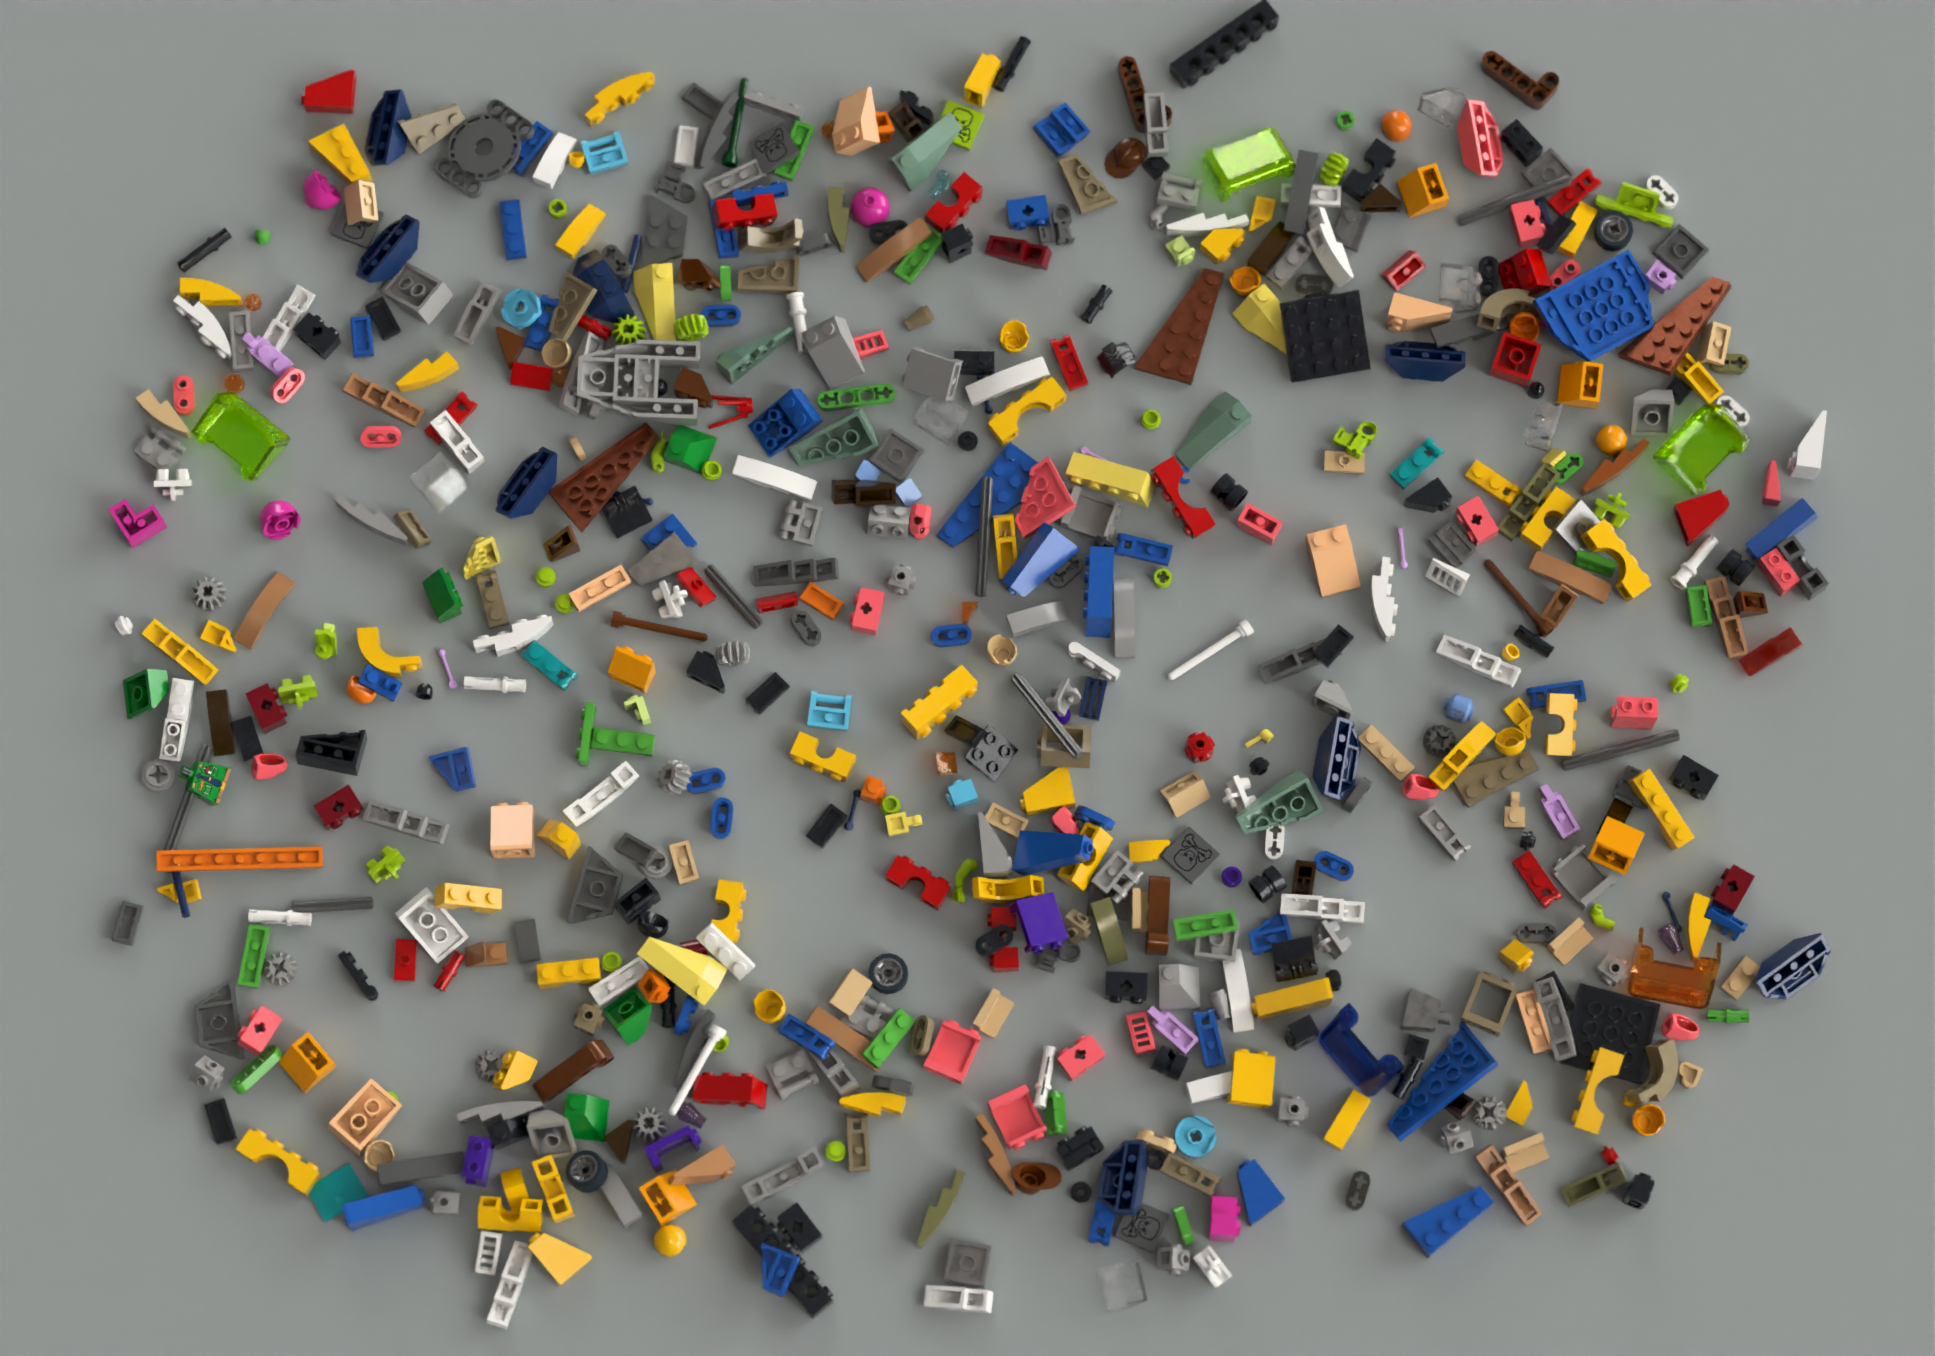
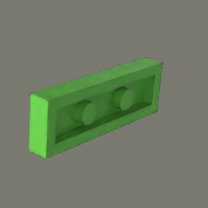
(801, 136)
(918, 258)
(585, 733)
(623, 741)
(1205, 925)
(253, 956)
(888, 1038)

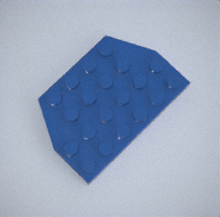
(1599, 308)

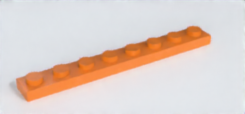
(239, 859)

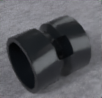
(1229, 492)
(1735, 567)
(1267, 884)
(1170, 1062)

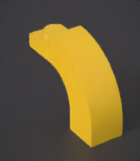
(370, 647)
(1007, 890)

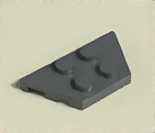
(663, 233)
(595, 889)
(219, 1022)

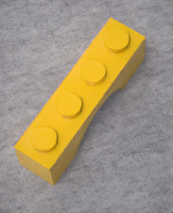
(1046, 395)
(1631, 578)
(1670, 822)
(1588, 1115)
(257, 1147)

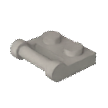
(1178, 196)
(789, 1068)

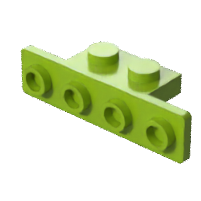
(1637, 203)

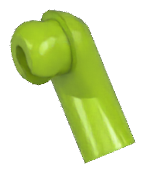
(1598, 918)

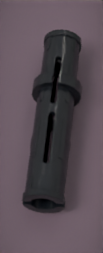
(1007, 71)
(204, 250)
(668, 1007)

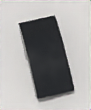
(923, 113)

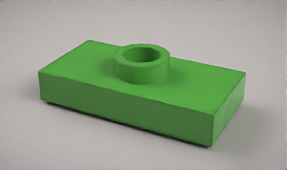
(1594, 563)
(1698, 606)

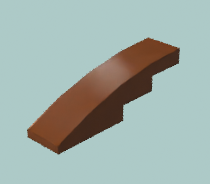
(1608, 471)

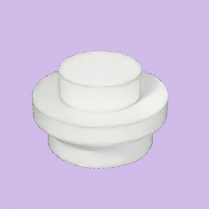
(124, 625)

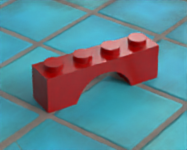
(1195, 520)

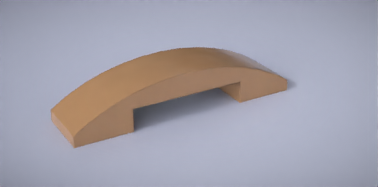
(262, 610)

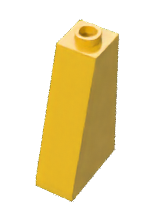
(1293, 999)

